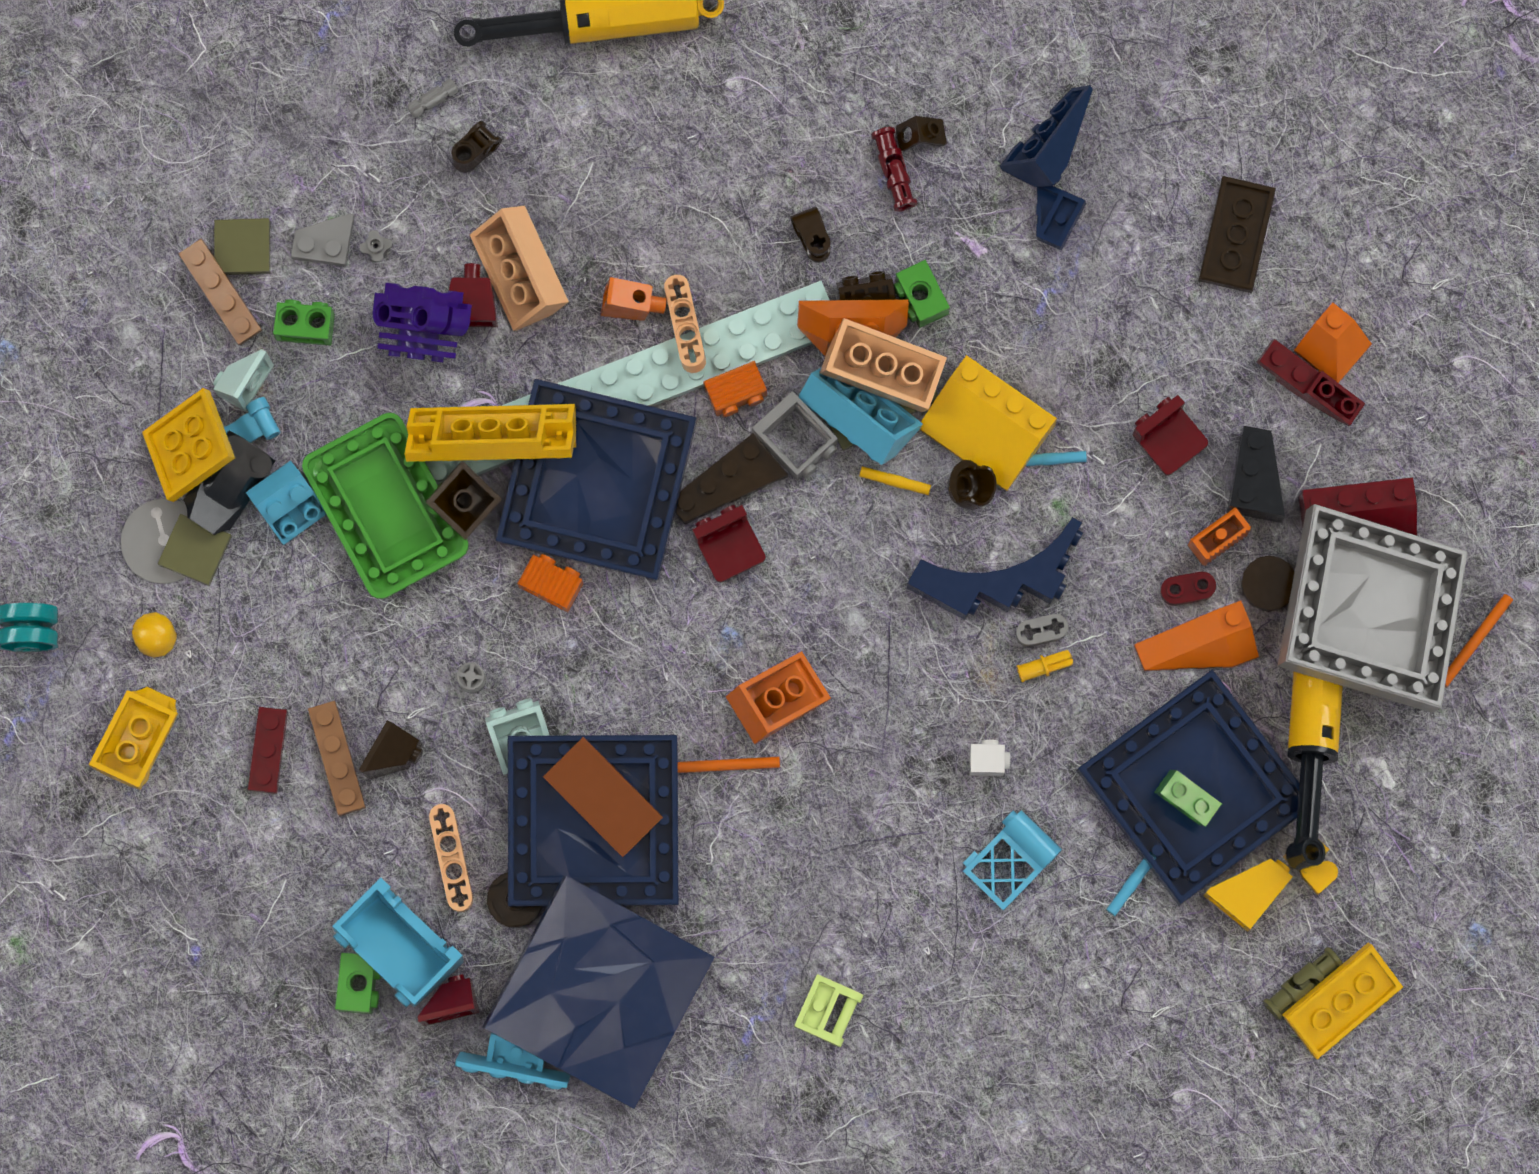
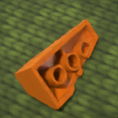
(1212, 640)

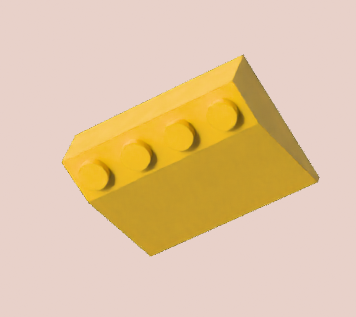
(987, 422)

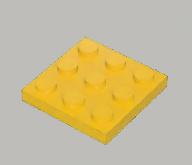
(188, 445)

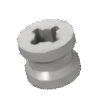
(471, 672)

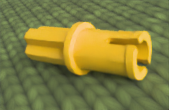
(1044, 665)

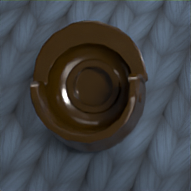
(971, 485)

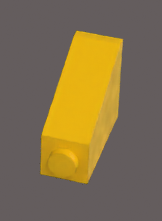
(1250, 892)

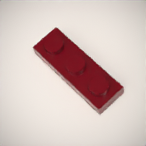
(268, 750)

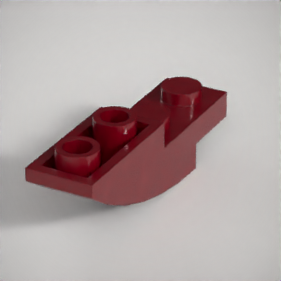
(1309, 384)

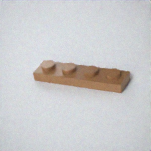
(220, 291)
(336, 758)

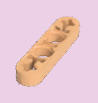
(685, 323)
(448, 858)

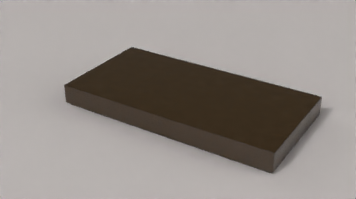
(1237, 234)

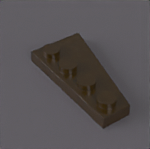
(736, 474)

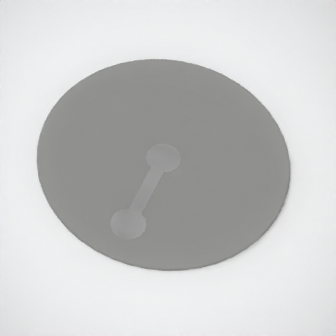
(146, 537)

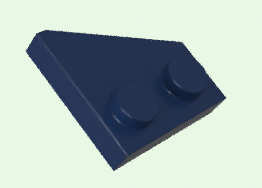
(1056, 215)

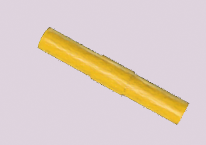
(895, 480)

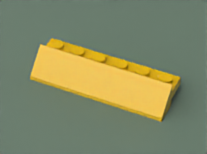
(491, 432)

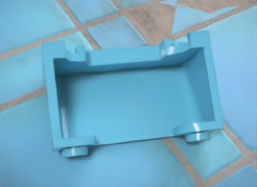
(397, 944)

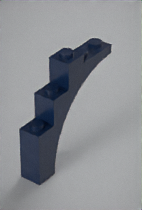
(1038, 576)

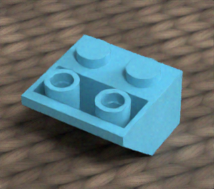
(286, 502)

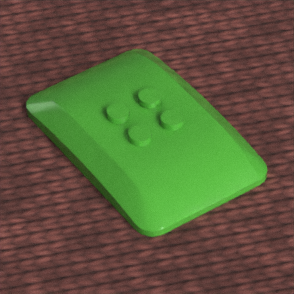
(381, 506)

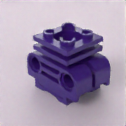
(421, 318)

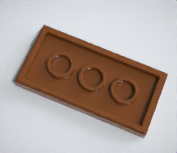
(603, 796)

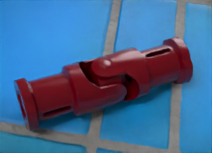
(894, 171)

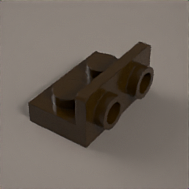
(875, 287)

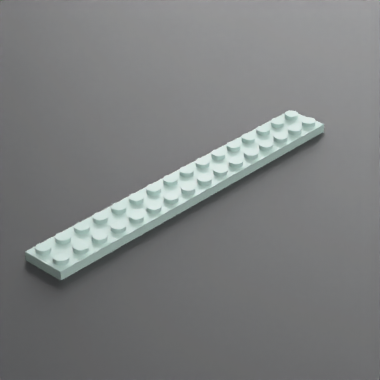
(657, 372)

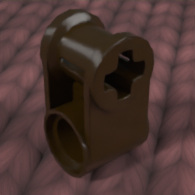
(478, 143)
(811, 230)

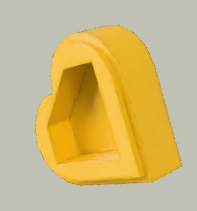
(1320, 876)

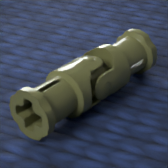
(1305, 980)

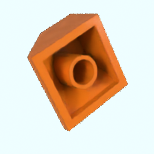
(1333, 343)

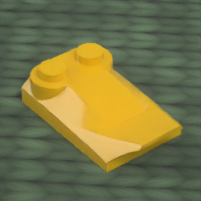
(135, 736)

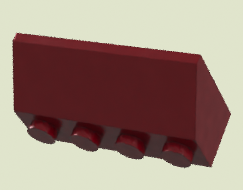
(1381, 502)

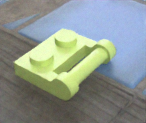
(819, 1006)

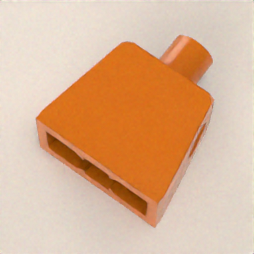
(620, 297)

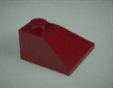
(450, 1002)

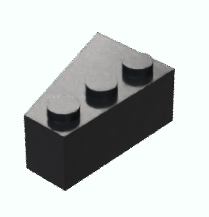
(1256, 478)

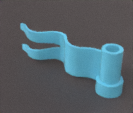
(255, 422)

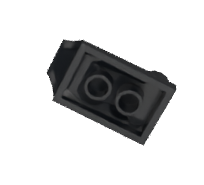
(222, 496)

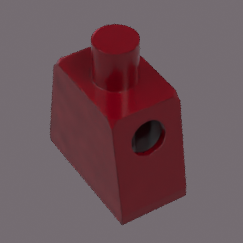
(477, 293)

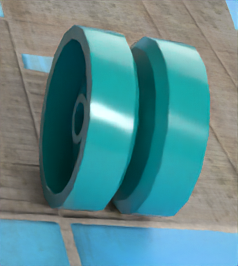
(28, 627)

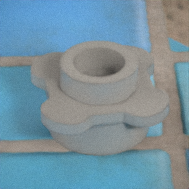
(376, 253)

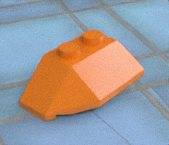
(822, 318)

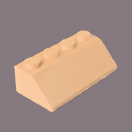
(518, 267)
(883, 365)

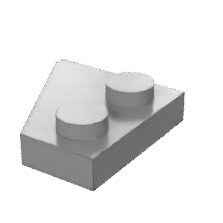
(325, 241)

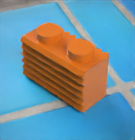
(735, 389)
(1219, 536)
(551, 582)

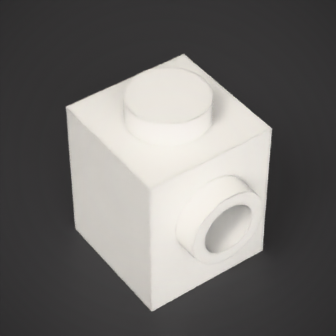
(988, 759)

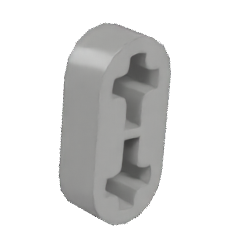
(1042, 637)

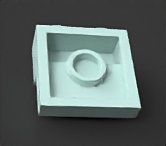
(520, 721)

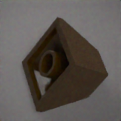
(463, 500)
(391, 752)

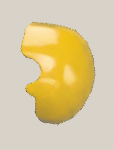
(154, 634)

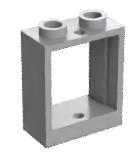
(776, 416)

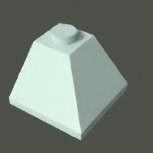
(243, 379)

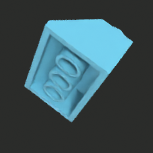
(864, 418)

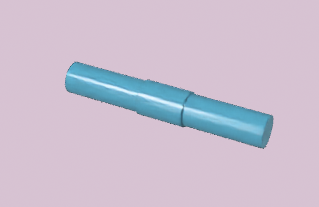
(1057, 458)
(1129, 887)

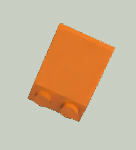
(777, 697)

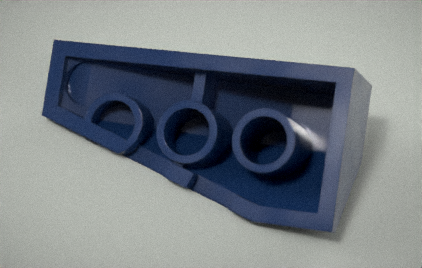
(1049, 149)

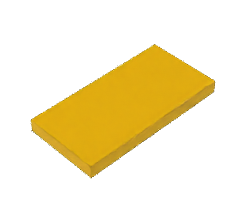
(1342, 1000)

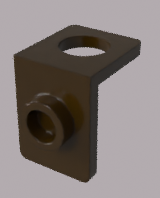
(924, 131)

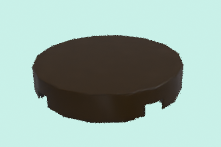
(1268, 583)
(498, 906)

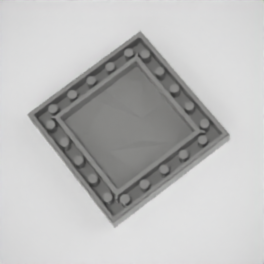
(1373, 608)

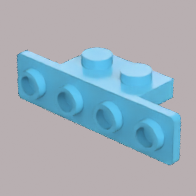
(511, 1061)

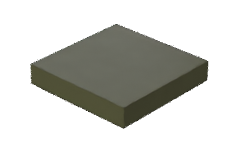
(242, 245)
(194, 551)

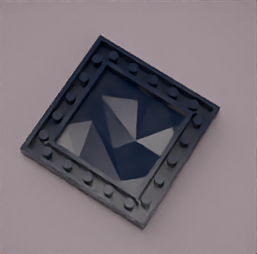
(613, 495)
(1219, 750)
(555, 841)
(598, 992)

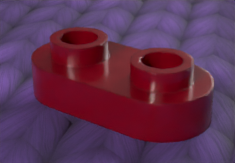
(1188, 588)

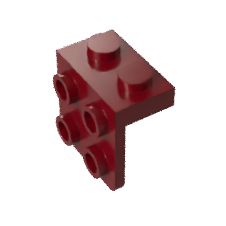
(1169, 435)
(728, 543)

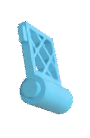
(1028, 841)

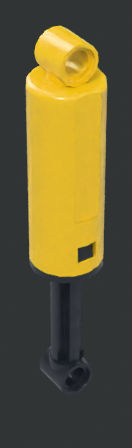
(593, 20)
(1313, 742)

